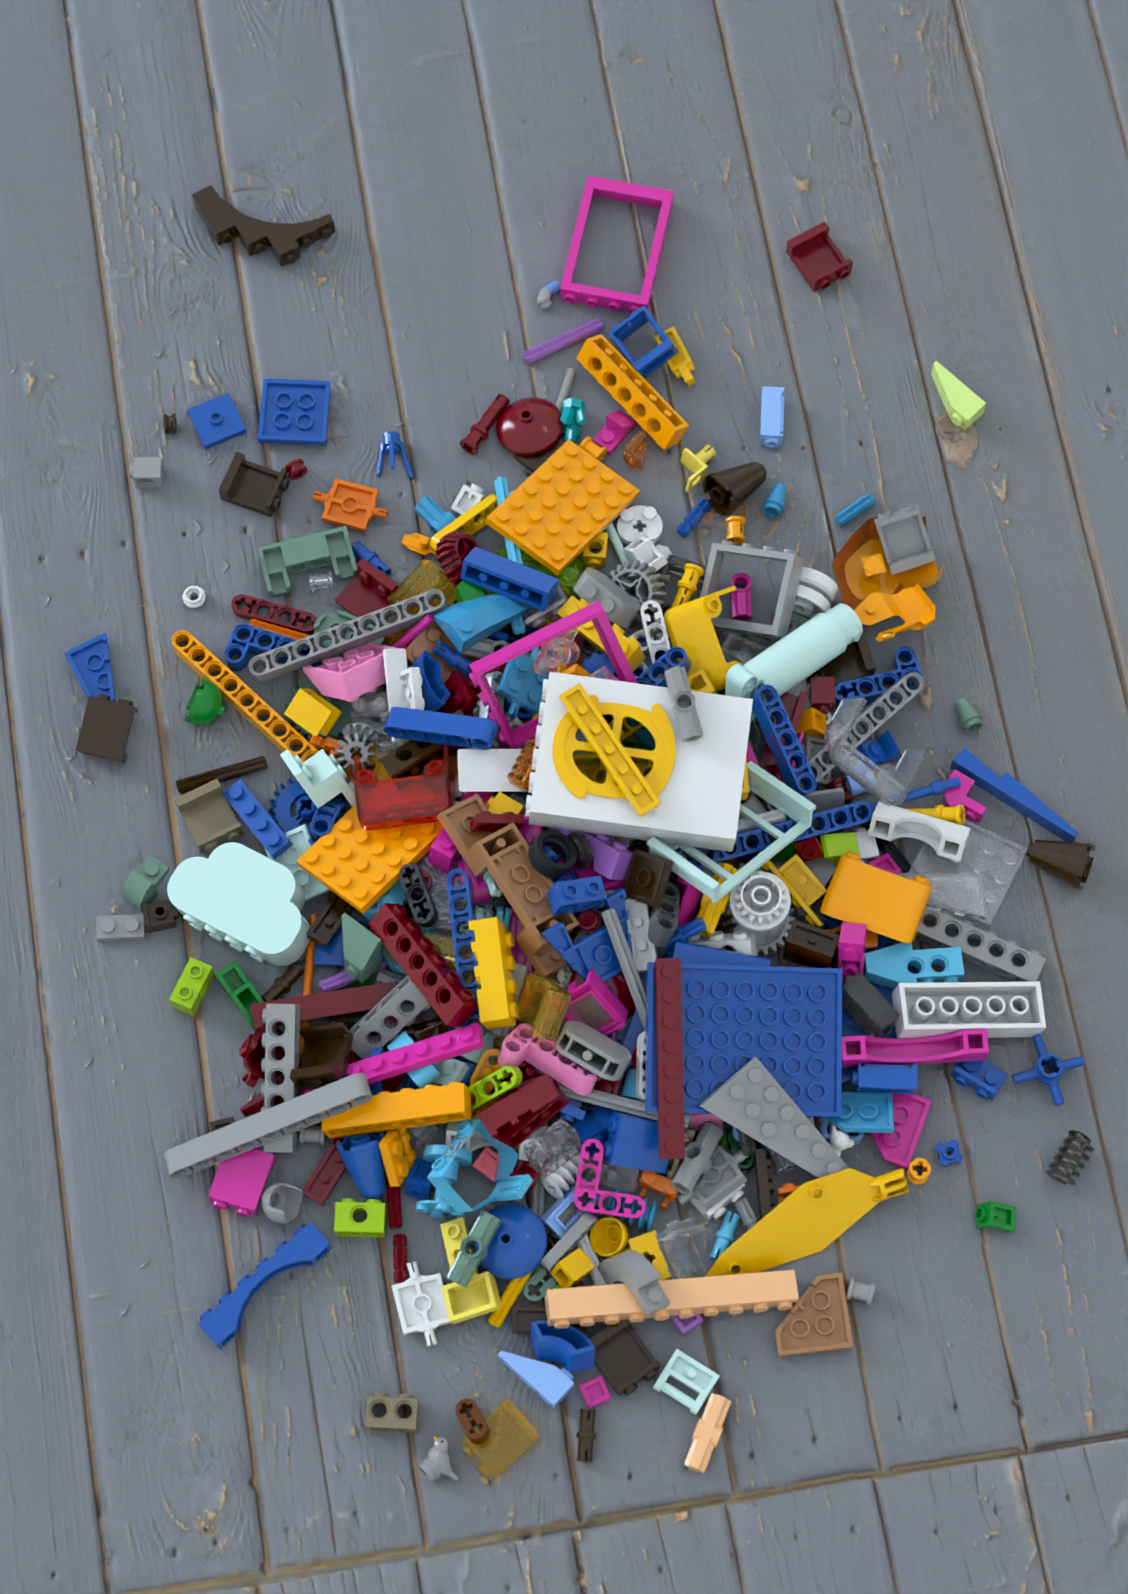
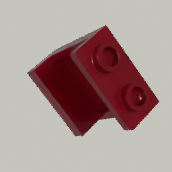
(818, 257)

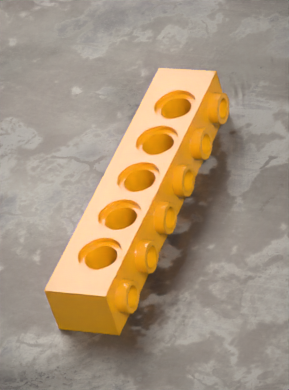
(632, 391)

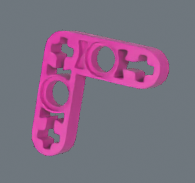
(592, 1187)

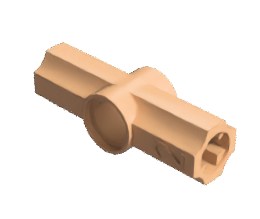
(707, 1433)

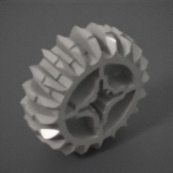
(647, 579)

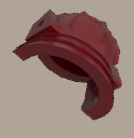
(252, 1056)

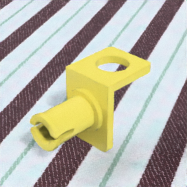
(697, 464)

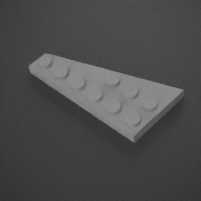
(766, 1113)

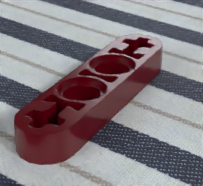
(276, 611)

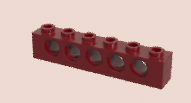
(423, 964)

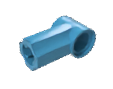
(433, 514)

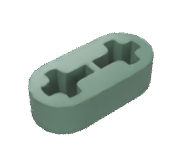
(534, 1281)

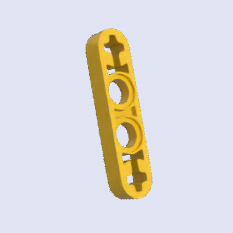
(466, 520)

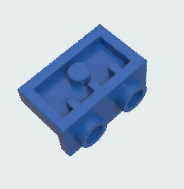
(980, 1077)

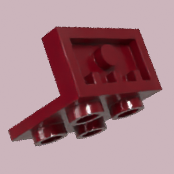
(366, 591)

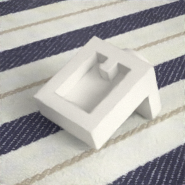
(468, 497)

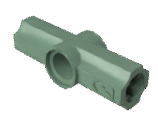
(481, 1233)

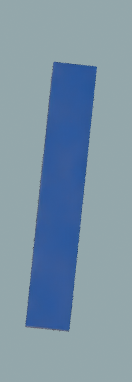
(1013, 794)

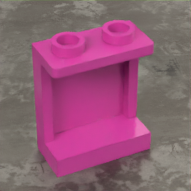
(242, 1182)

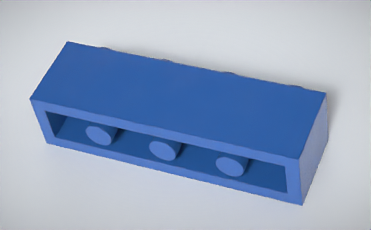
(509, 578)

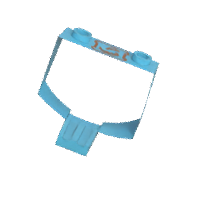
(506, 1186)

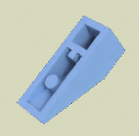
(541, 1377)

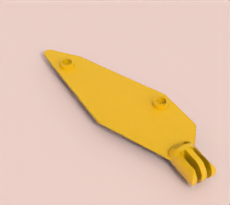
(808, 1220)

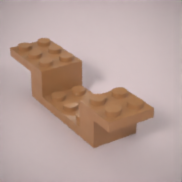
(508, 862)

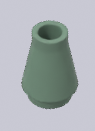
(969, 717)

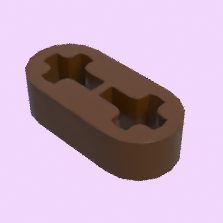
(468, 1423)

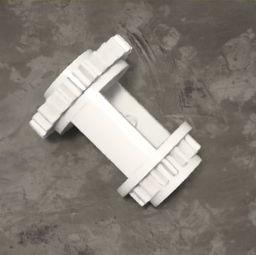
(762, 908)

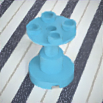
(439, 1206)

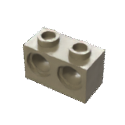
(391, 1421)

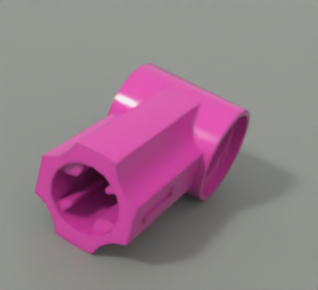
(741, 598)
(480, 888)

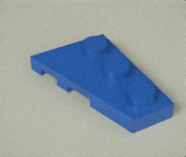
(93, 667)

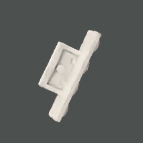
(402, 682)

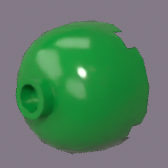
(205, 703)

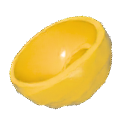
(608, 1236)

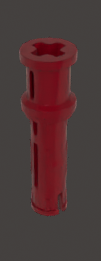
(479, 431)

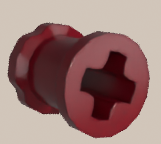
(840, 783)

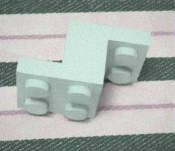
(320, 777)

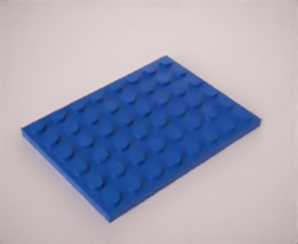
(764, 1012)

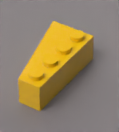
(494, 973)

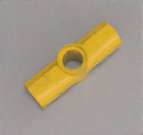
(711, 912)

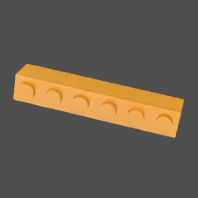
(403, 1110)

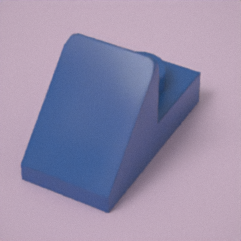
(881, 750)

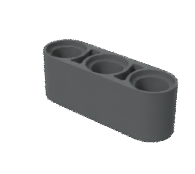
(664, 920)

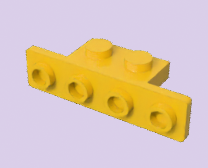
(801, 884)

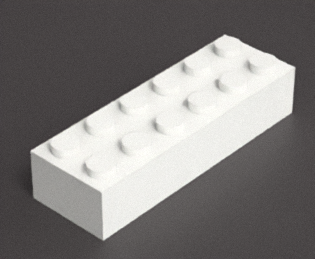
(949, 1007)

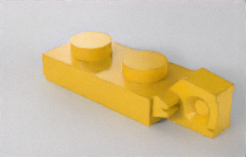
(680, 363)

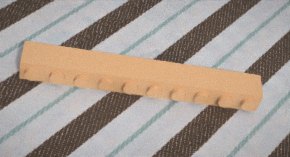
(685, 1295)

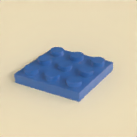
(294, 412)

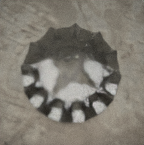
(583, 848)

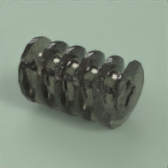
(1069, 1158)

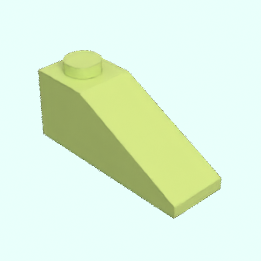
(959, 401)

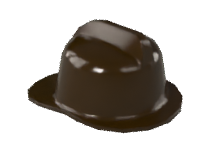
(427, 1029)

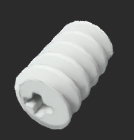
(563, 1177)

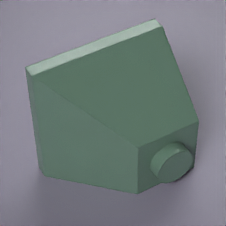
(360, 950)

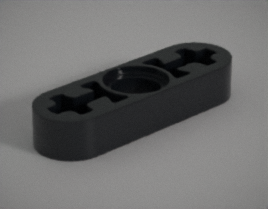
(426, 901)

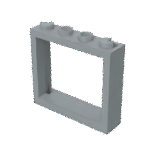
(786, 597)

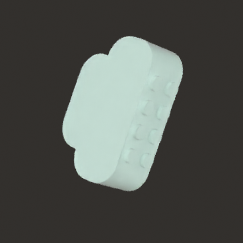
(244, 902)

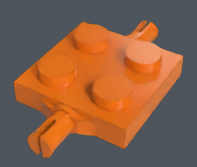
(350, 505)

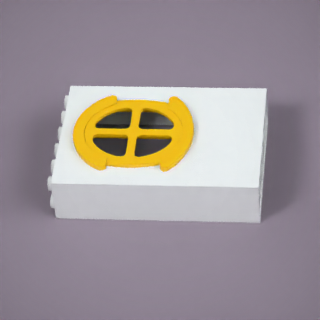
(693, 780)

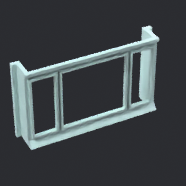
(773, 792)

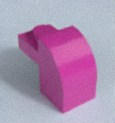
(959, 795)

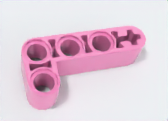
(544, 1056)

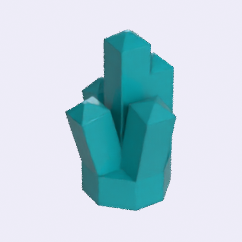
(573, 417)

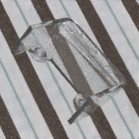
(882, 781)

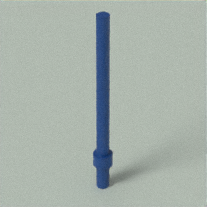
(935, 788)

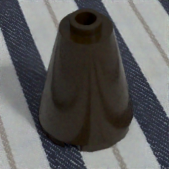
(733, 486)
(1063, 860)

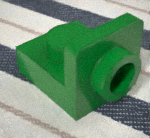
(995, 1216)

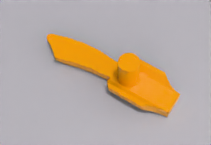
(418, 543)

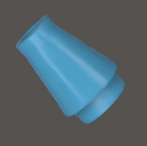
(774, 502)

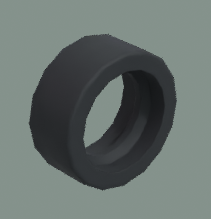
(562, 844)

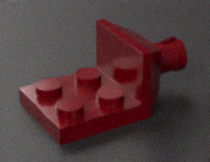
(461, 696)

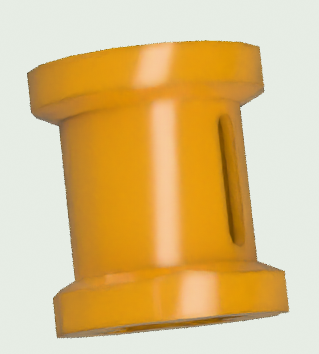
(593, 449)
(735, 529)
(912, 1175)

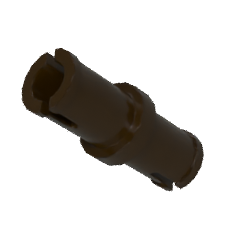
(283, 984)
(586, 1435)

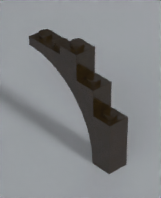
(257, 235)

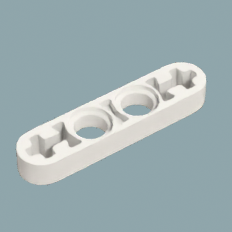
(663, 643)

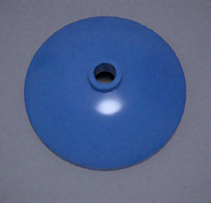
(525, 1247)

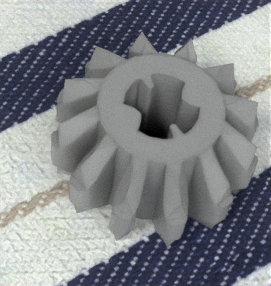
(346, 754)

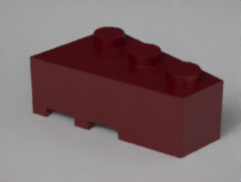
(524, 1111)

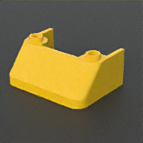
(692, 629)

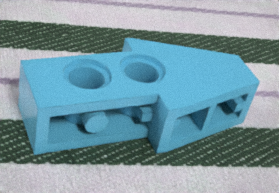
(890, 965)

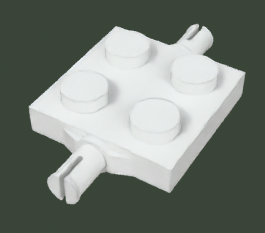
(421, 1304)

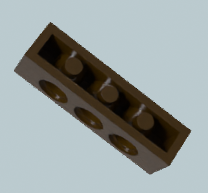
(414, 756)

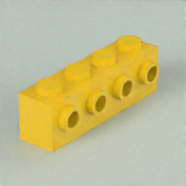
(630, 646)

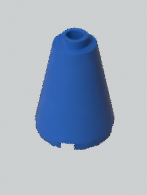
(364, 1162)

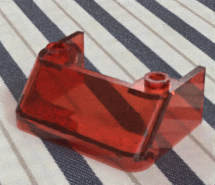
(404, 799)

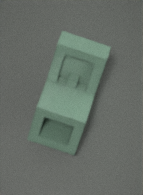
(142, 883)

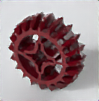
(452, 551)

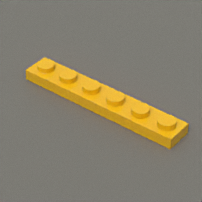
(609, 750)

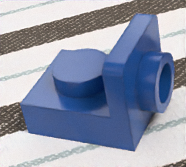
(417, 1183)

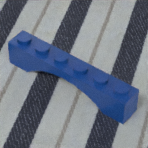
(302, 1250)

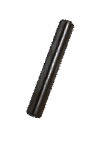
(222, 774)

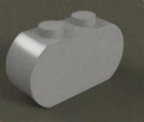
(616, 602)
(593, 1050)

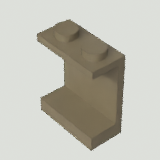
(209, 817)

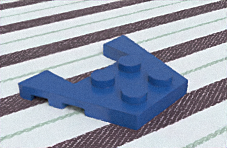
(596, 948)

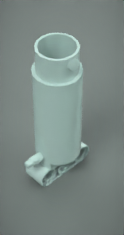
(796, 654)

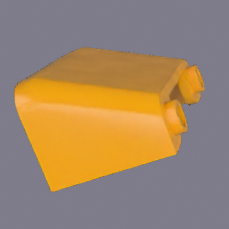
(876, 898)

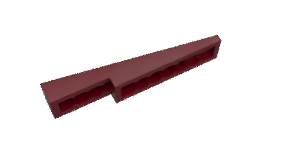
(330, 1004)

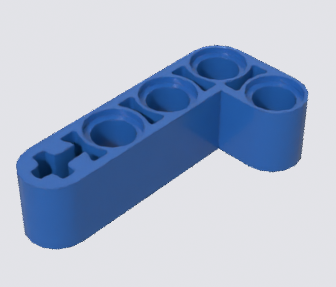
(253, 645)
(875, 682)

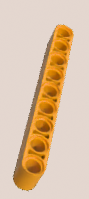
(240, 695)

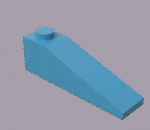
(478, 618)

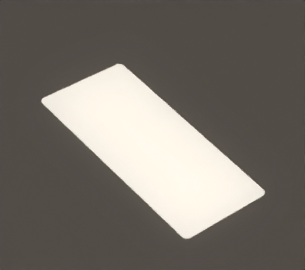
(486, 770)

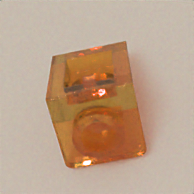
(635, 449)

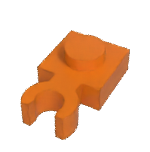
(328, 745)

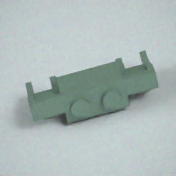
(305, 554)

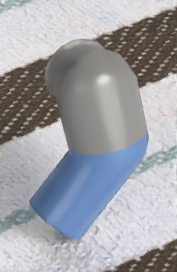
(546, 292)

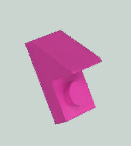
(615, 430)

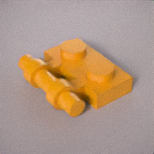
(397, 1155)

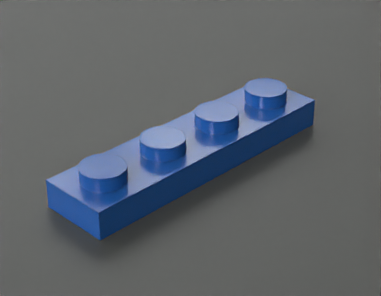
(257, 819)

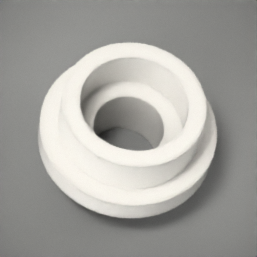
(194, 591)

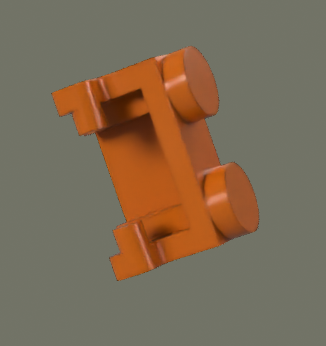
(659, 1185)

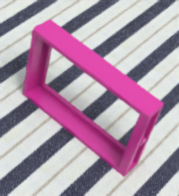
(625, 192)
(594, 612)

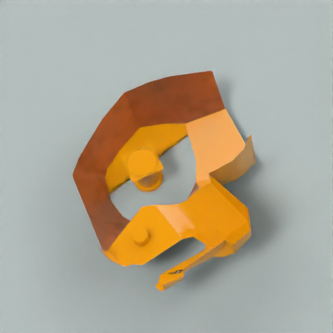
(875, 592)

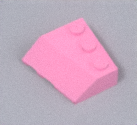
(351, 675)

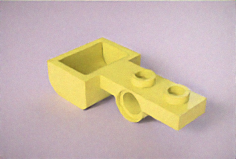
(482, 1291)

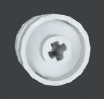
(814, 593)

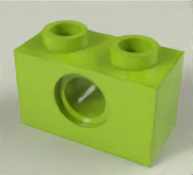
(192, 986)
(373, 1226)

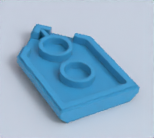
(865, 1112)

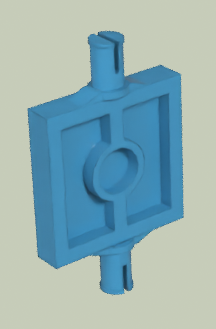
(522, 685)

